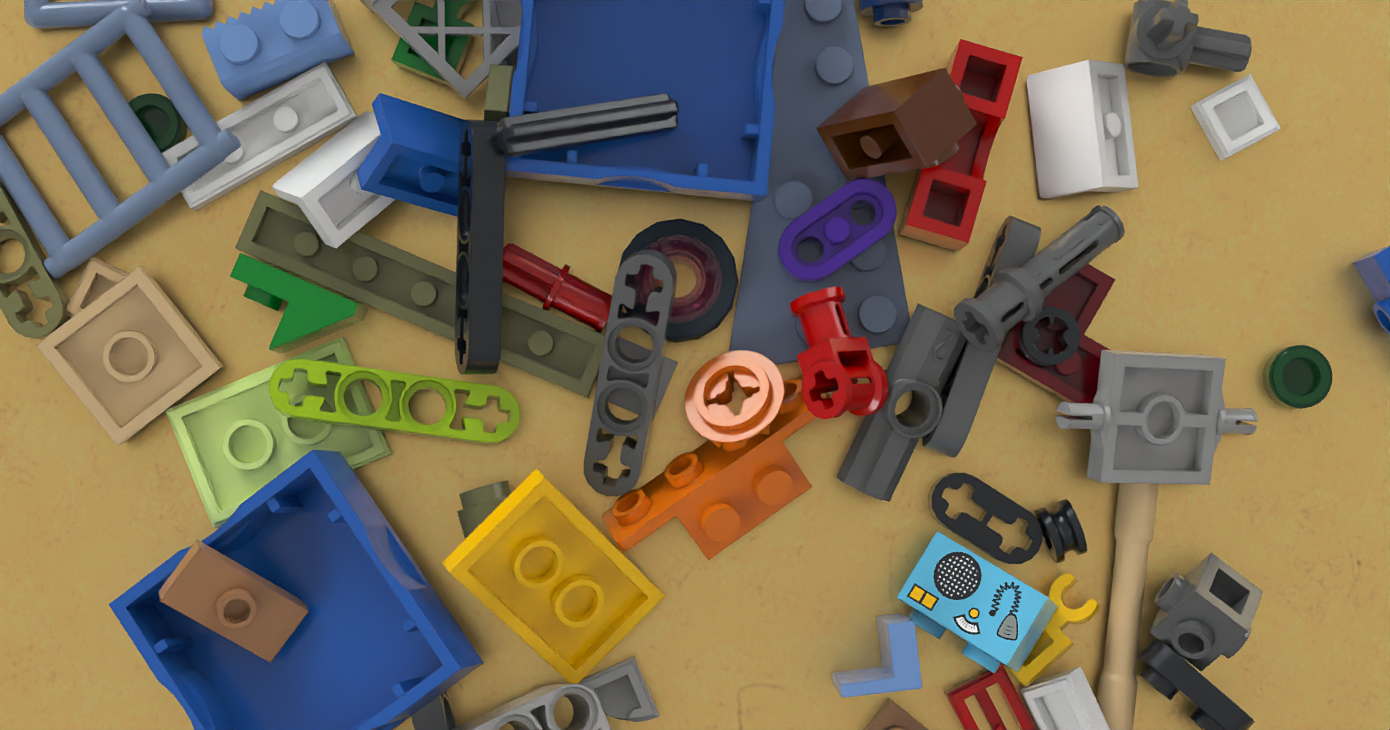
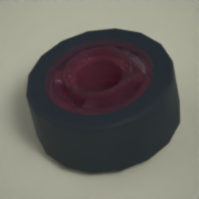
(710, 261)

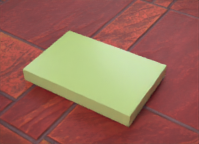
(242, 442)

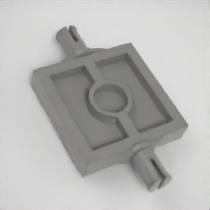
(1156, 418)

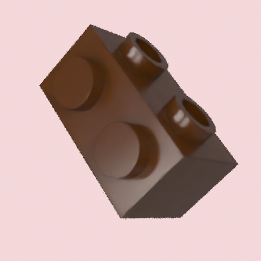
(898, 126)

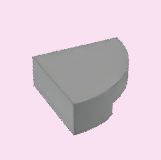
(623, 691)

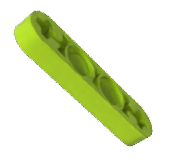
(394, 411)

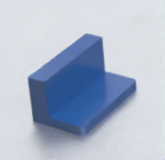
(414, 155)

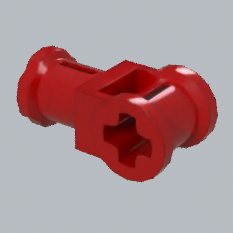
(836, 359)

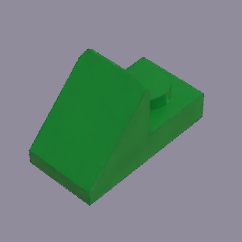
(310, 309)

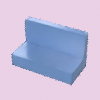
(898, 658)

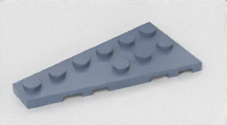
(814, 74)

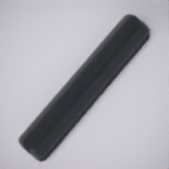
(586, 124)

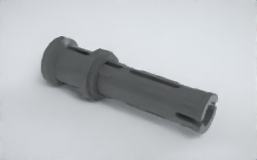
(1021, 291)

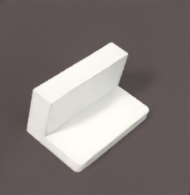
(1082, 129)
(328, 184)

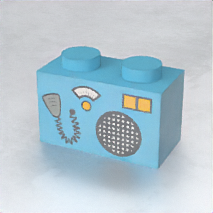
(977, 603)

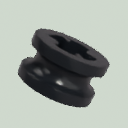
(1068, 338)
(1061, 531)

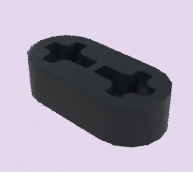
(993, 505)

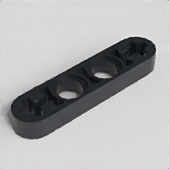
(479, 248)

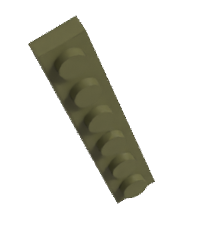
(418, 292)

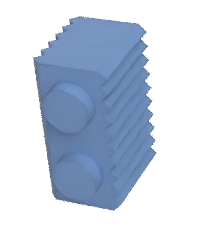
(275, 44)

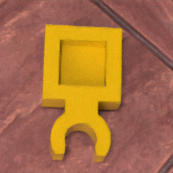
(1053, 641)

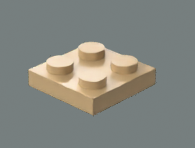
(129, 355)

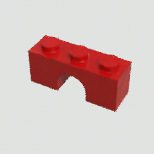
(949, 195)

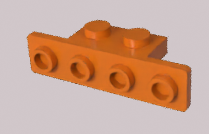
(717, 489)

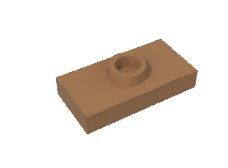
(233, 601)

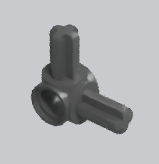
(1167, 39)

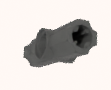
(886, 439)

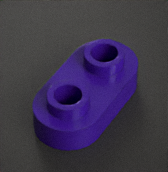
(835, 231)

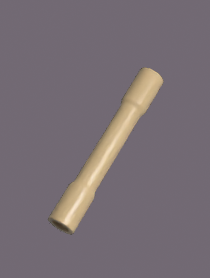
(1133, 535)

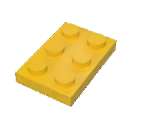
(553, 578)

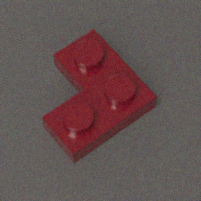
(1077, 376)

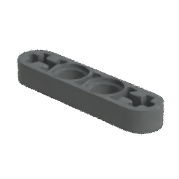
(634, 374)
(966, 384)

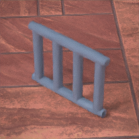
(163, 180)

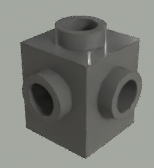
(1206, 612)

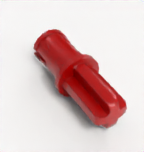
(556, 287)

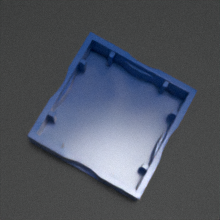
(699, 52)
(362, 654)

